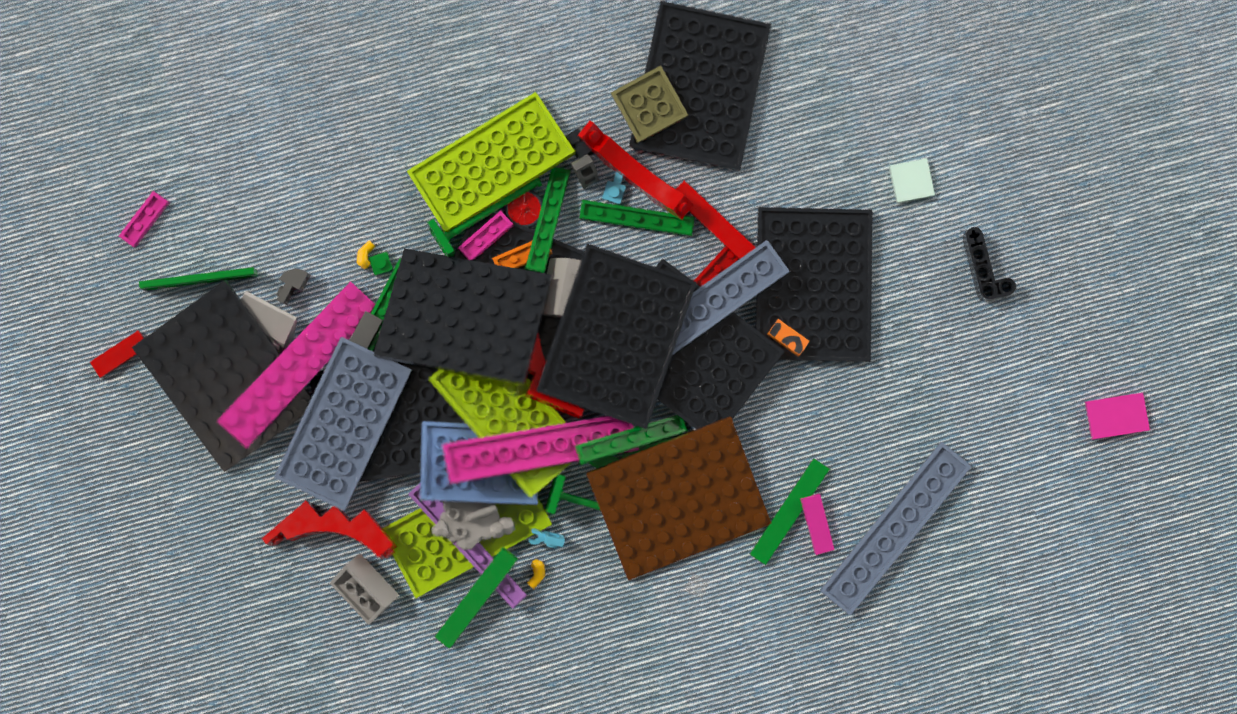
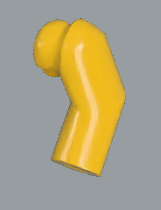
(362, 255)
(539, 573)

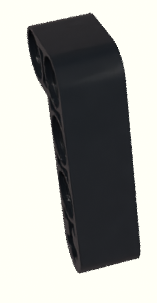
(985, 264)

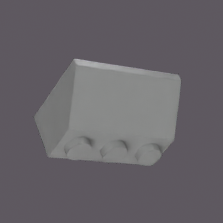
(563, 273)
(275, 322)
(364, 588)

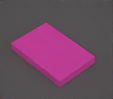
(1117, 416)

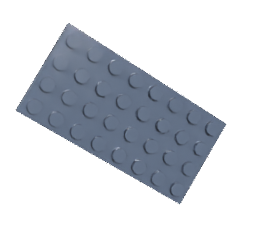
(342, 424)

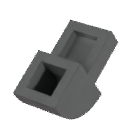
(585, 171)
(293, 280)

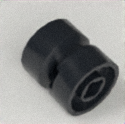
(577, 143)

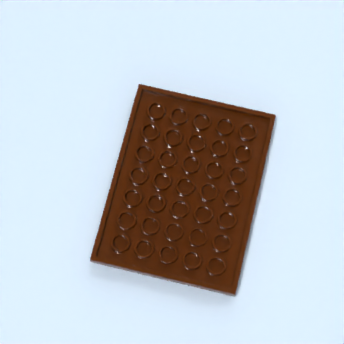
(679, 498)

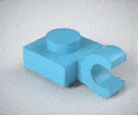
(614, 190)
(551, 539)

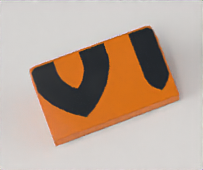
(788, 337)

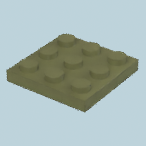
(649, 104)

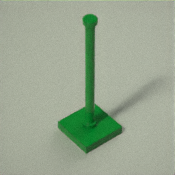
(443, 238)
(557, 494)

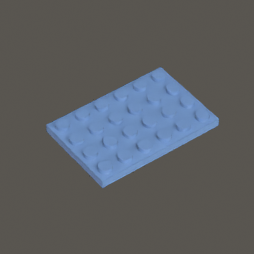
(435, 478)

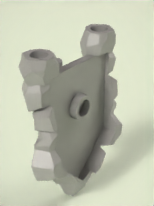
(471, 523)

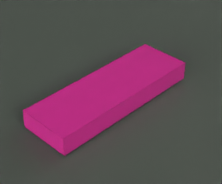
(144, 219)
(485, 236)
(817, 524)

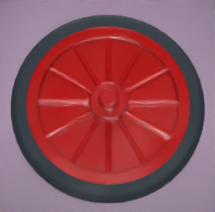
(525, 209)

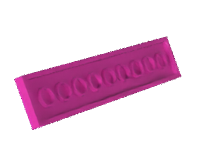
(295, 366)
(525, 449)

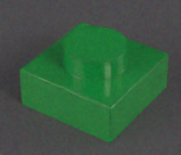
(381, 263)

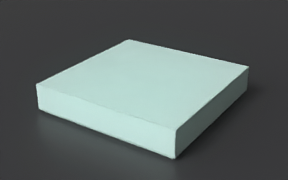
(911, 180)

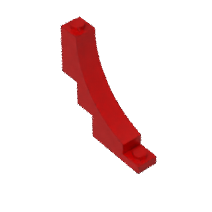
(633, 172)
(536, 368)
(308, 521)

